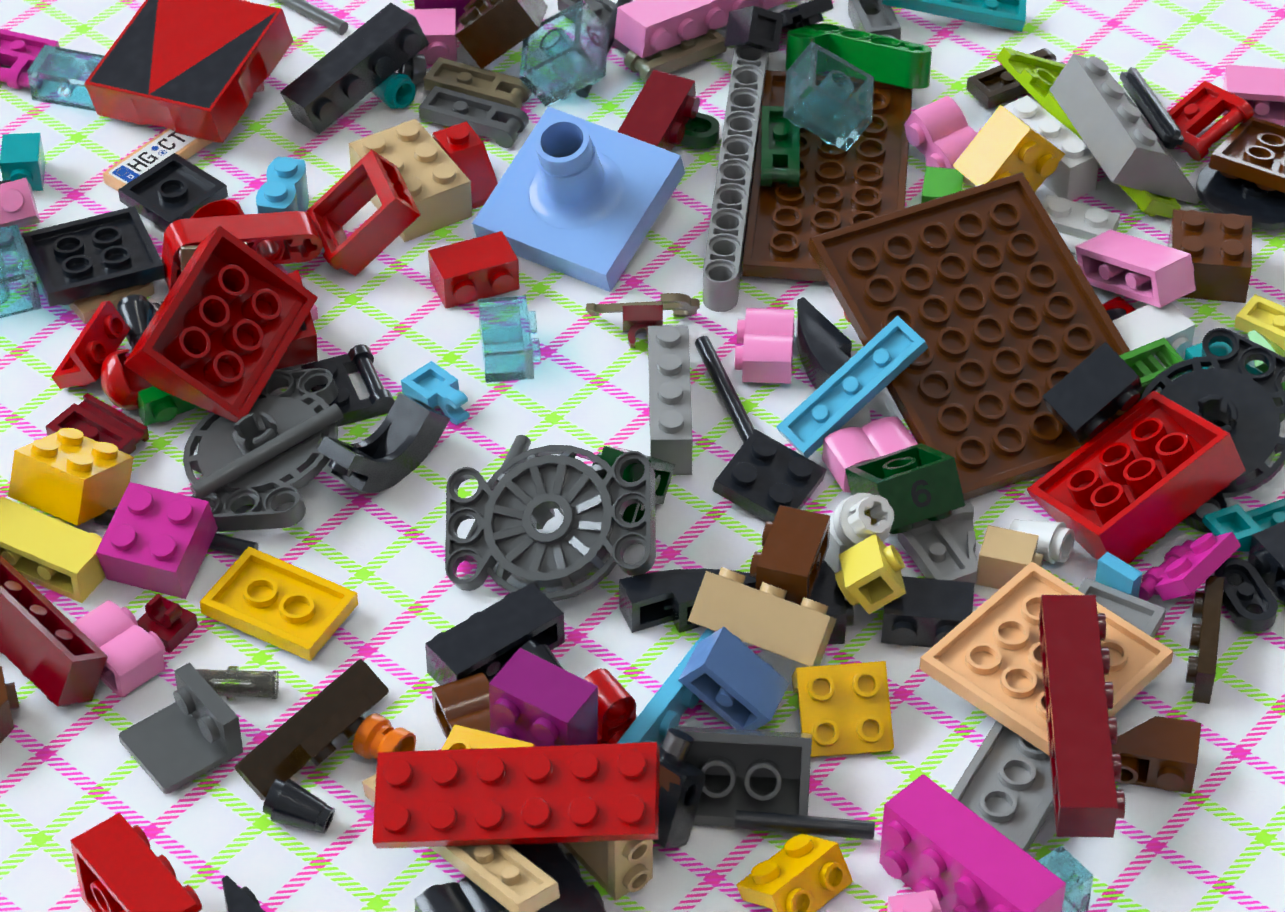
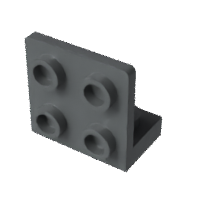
(185, 736)

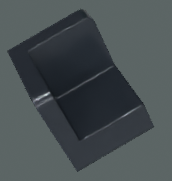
(754, 28)

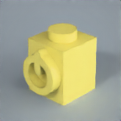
(871, 574)

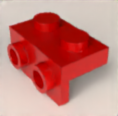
(96, 341)

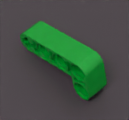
(882, 57)

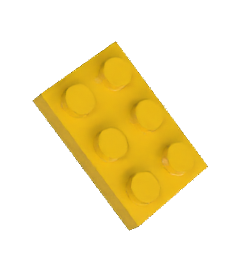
(279, 603)

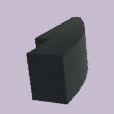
(819, 343)
(664, 597)

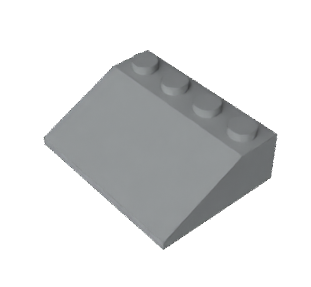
(1117, 130)

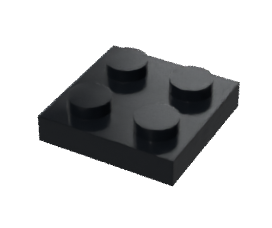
(171, 191)
(768, 476)

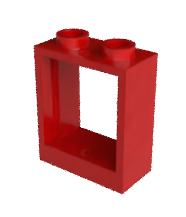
(347, 196)

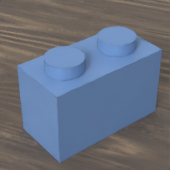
(734, 681)

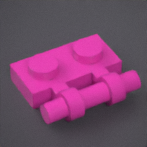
(19, 53)
(1188, 566)

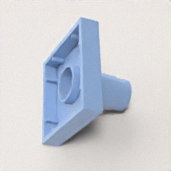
(580, 197)

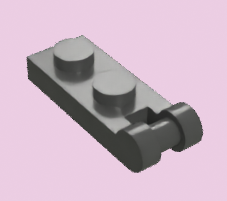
(484, 116)

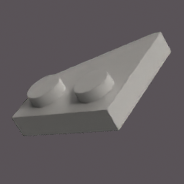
(944, 546)

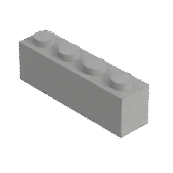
(670, 396)

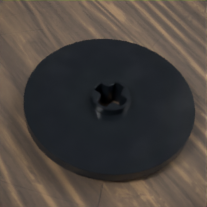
(1241, 198)

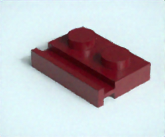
(101, 424)

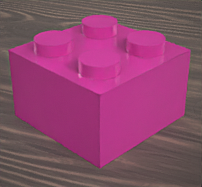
(157, 540)

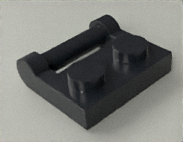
(353, 409)

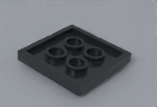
(93, 256)

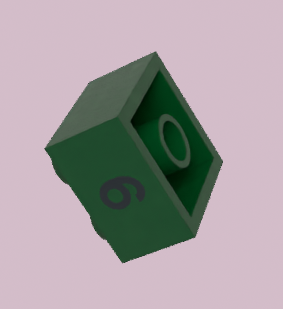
(915, 482)

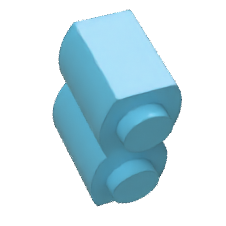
(285, 187)

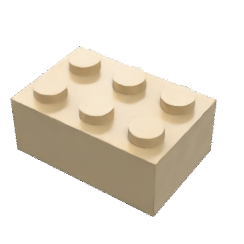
(429, 173)

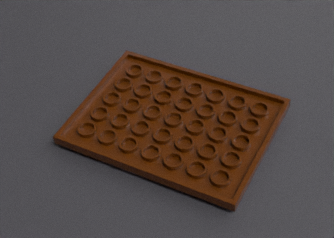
(999, 316)

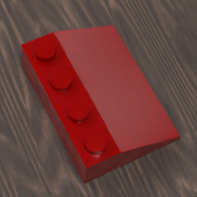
(221, 328)
(1139, 478)

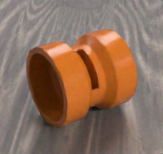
(378, 735)

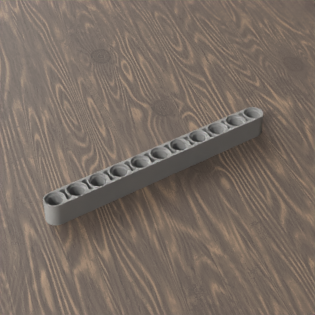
(734, 180)

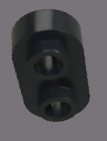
(1250, 599)

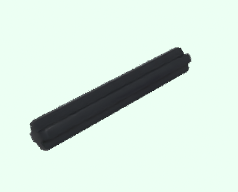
(1151, 108)

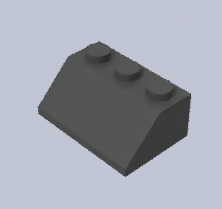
(749, 772)

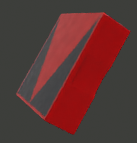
(189, 65)

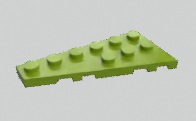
(1037, 77)

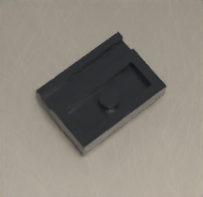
(805, 14)

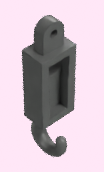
(874, 18)

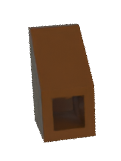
(1160, 754)

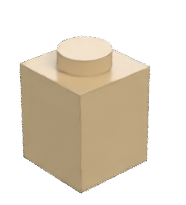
(1005, 555)

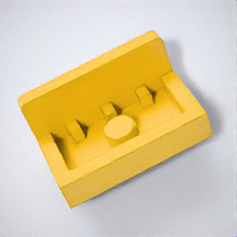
(798, 876)

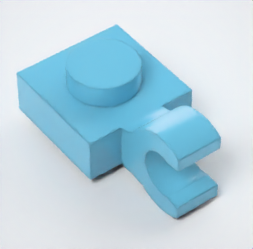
(437, 388)

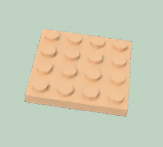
(997, 656)

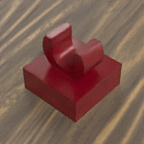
(638, 318)
(168, 621)

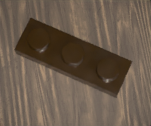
(1205, 639)

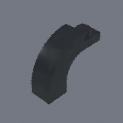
(391, 451)

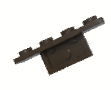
(313, 729)

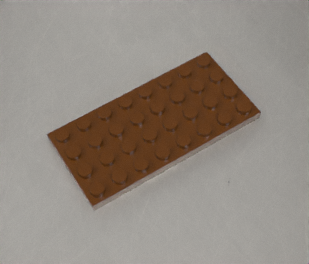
(833, 186)

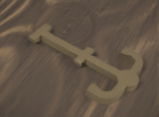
(680, 303)

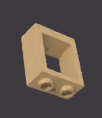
(616, 864)

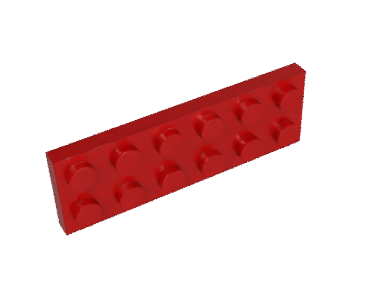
(517, 795)

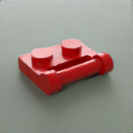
(1200, 110)

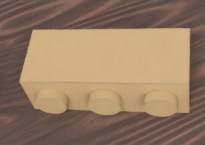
(763, 617)

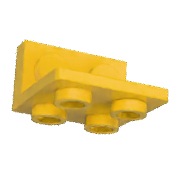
(845, 708)

